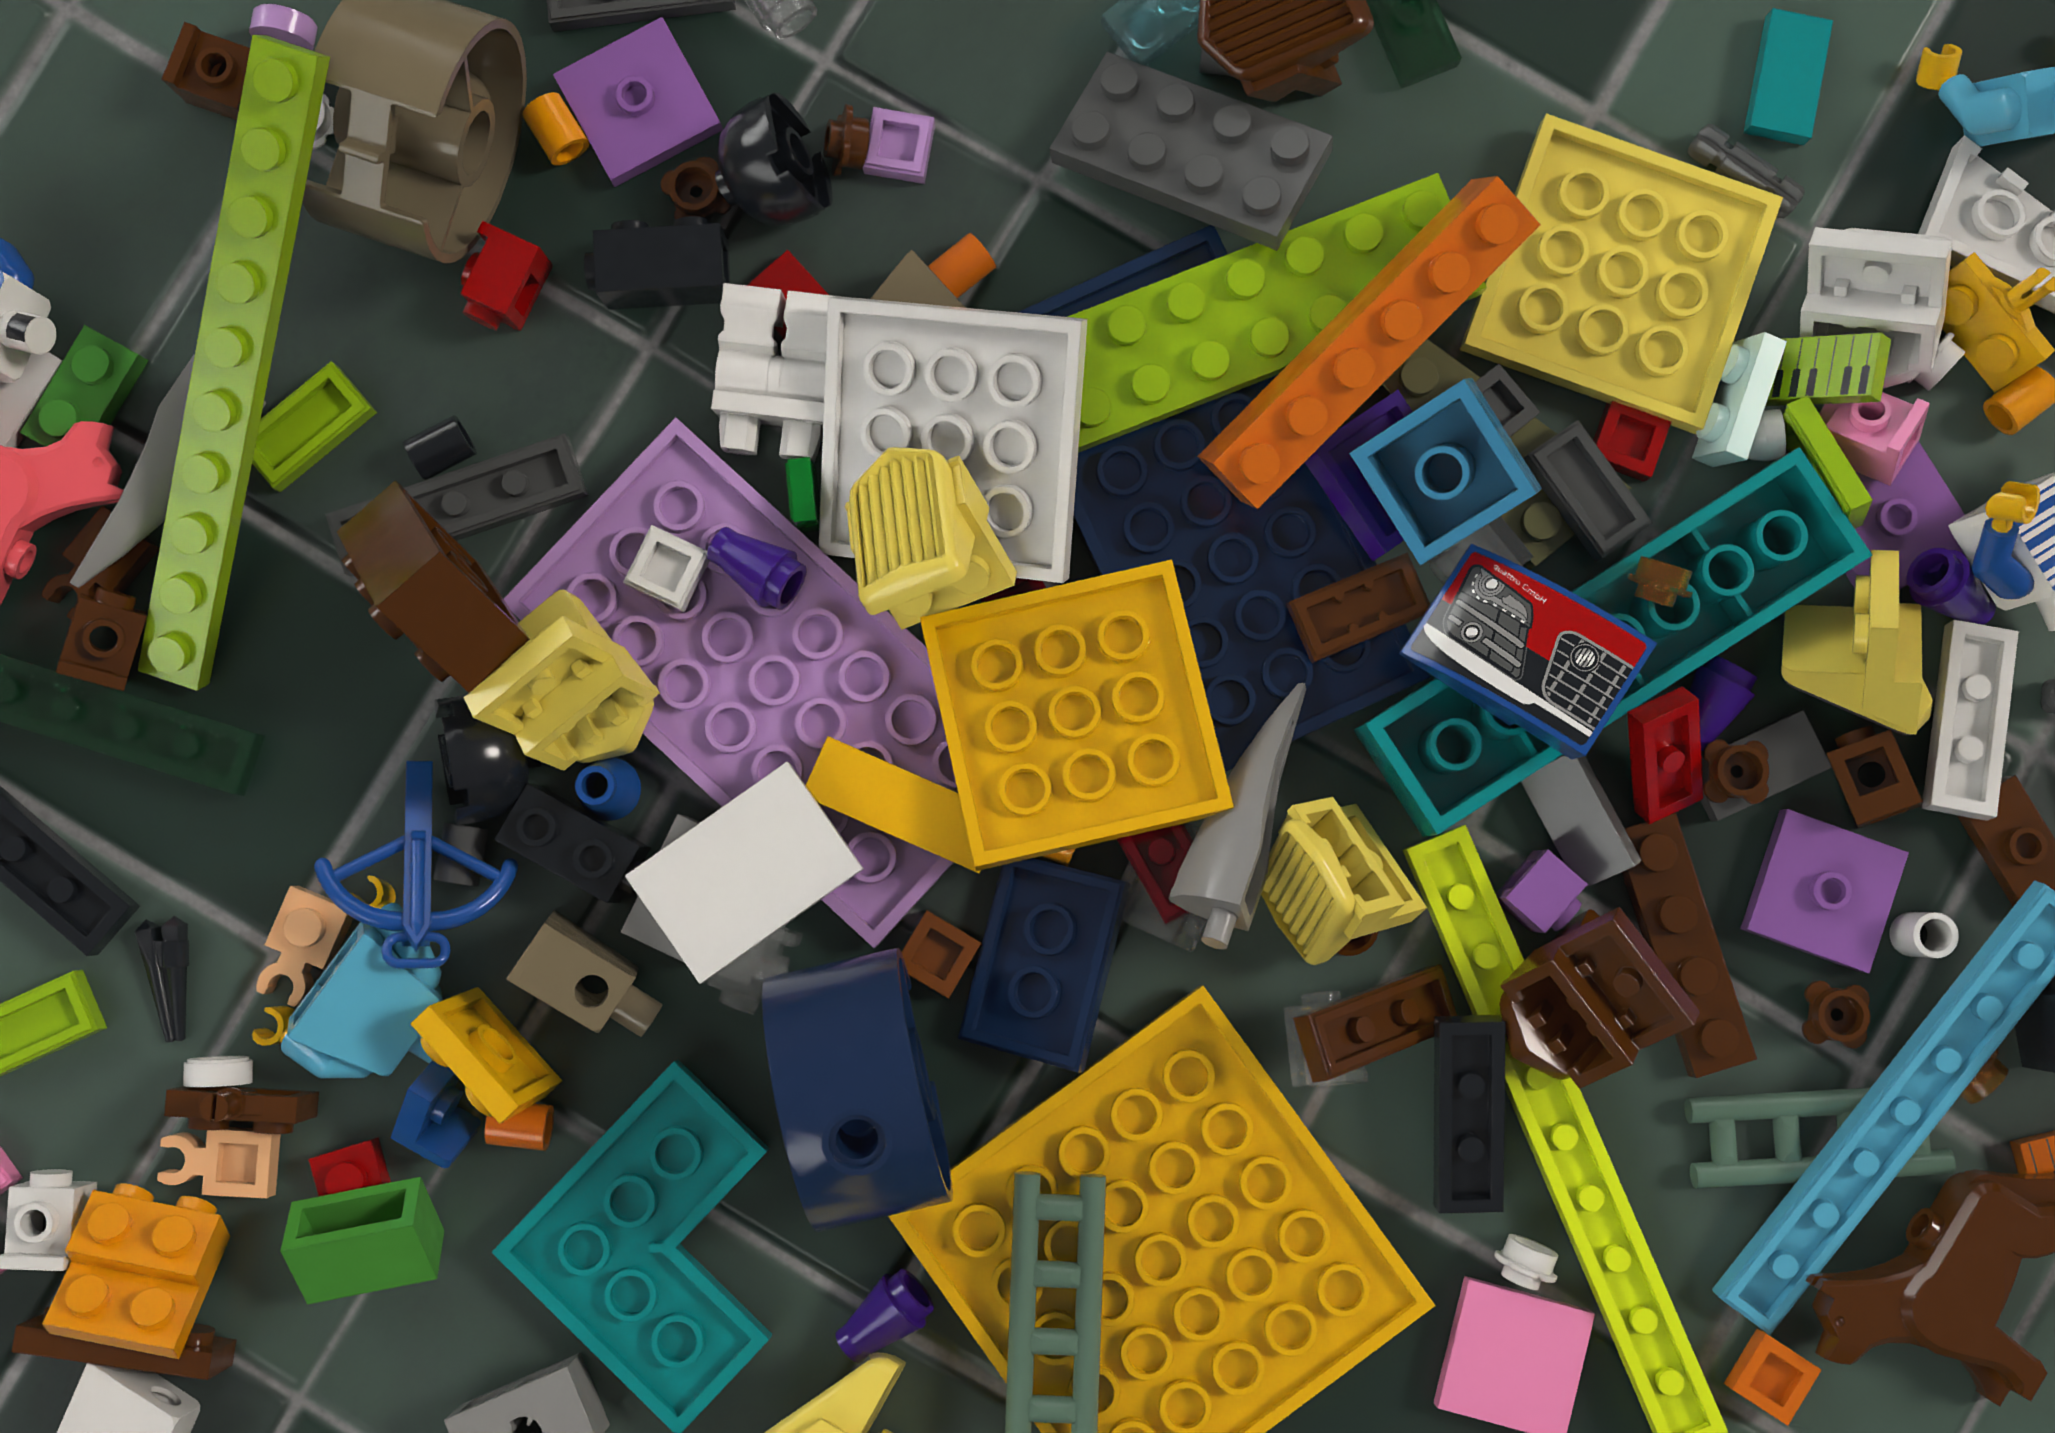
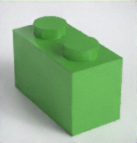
(363, 1240)

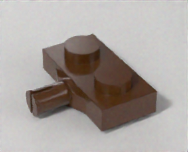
(269, 1109)

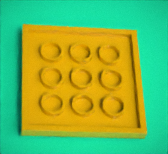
(1075, 715)

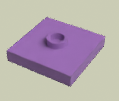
(638, 101)
(1908, 514)
(1824, 891)

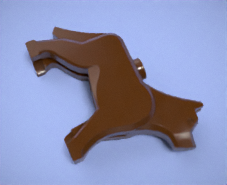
(1949, 1282)

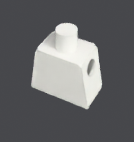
(128, 1402)

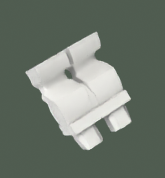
(766, 388)

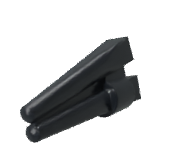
(166, 971)

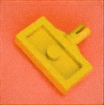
(1995, 321)

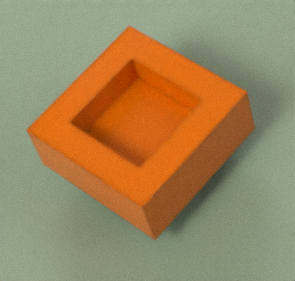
(1772, 1376)

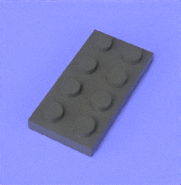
(1192, 150)

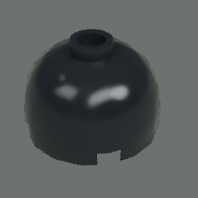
(769, 166)
(479, 763)

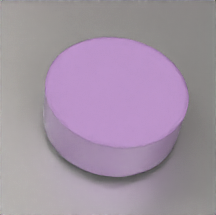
(284, 25)

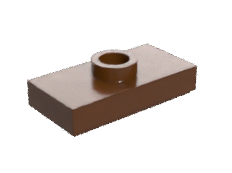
(1359, 607)
(2015, 842)

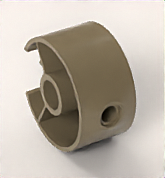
(419, 122)

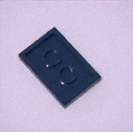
(1044, 962)

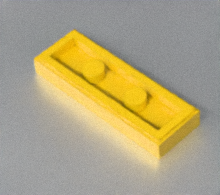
(891, 800)

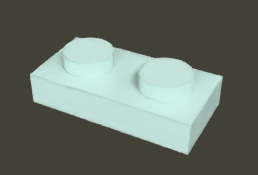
(1739, 400)

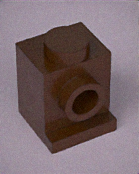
(207, 71)
(96, 665)
(1893, 795)

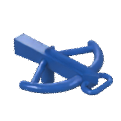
(418, 842)

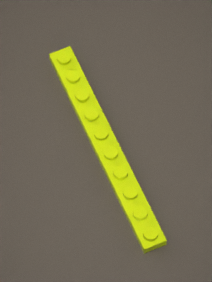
(1568, 1151)

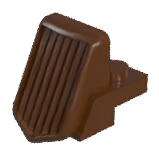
(1282, 42)
(1591, 1000)

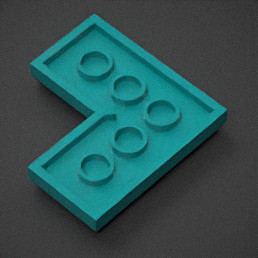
(611, 1254)

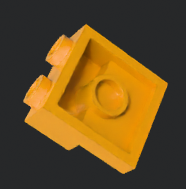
(138, 1271)

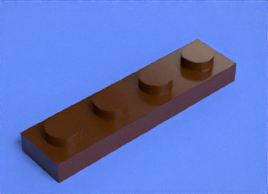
(1683, 937)

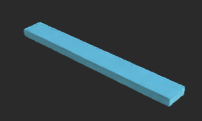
(1896, 1114)

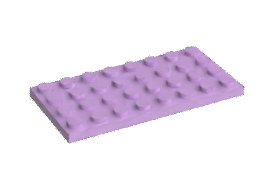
(753, 681)

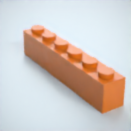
(1369, 339)

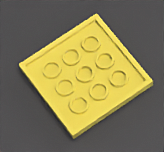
(1627, 277)

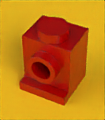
(503, 279)

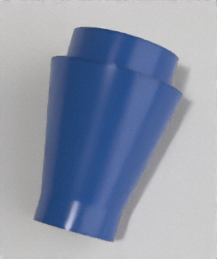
(622, 789)

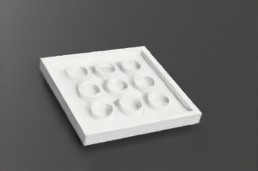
(965, 385)

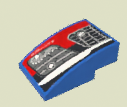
(1528, 650)

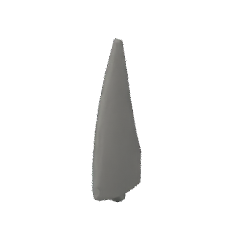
(147, 490)
(1232, 848)

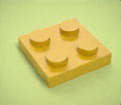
(485, 1053)

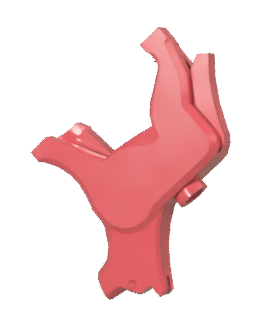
(49, 484)

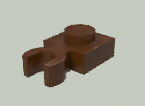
(115, 577)

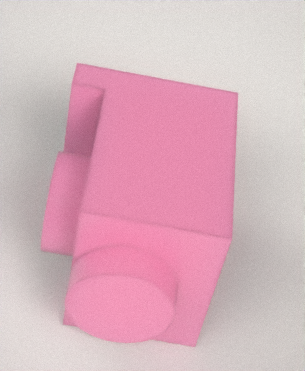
(1877, 434)

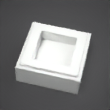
(667, 568)

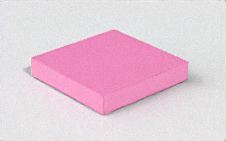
(1513, 1358)

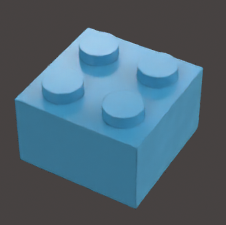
(1445, 470)

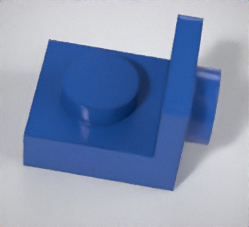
(431, 1119)

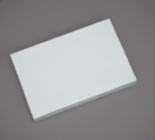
(744, 872)

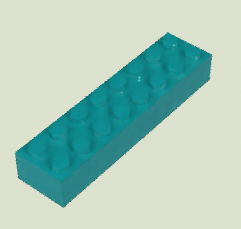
(1750, 562)

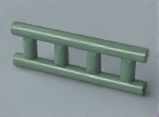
(1784, 1110)
(1084, 1276)

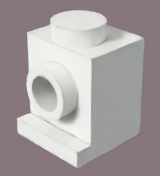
(61, 1202)

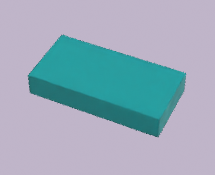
(1788, 76)

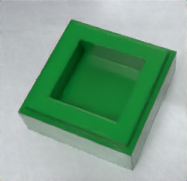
(803, 494)

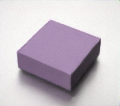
(899, 145)

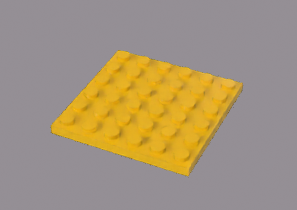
(1229, 1237)

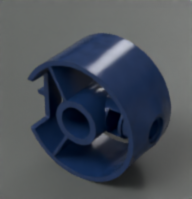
(854, 1091)

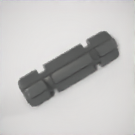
(1744, 166)

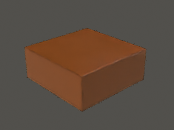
(939, 953)

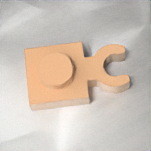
(307, 935)
(231, 1162)

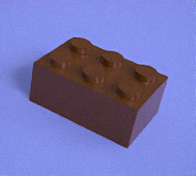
(429, 589)

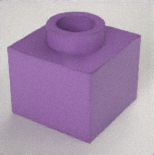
(1542, 892)

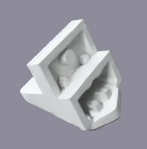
(1881, 285)

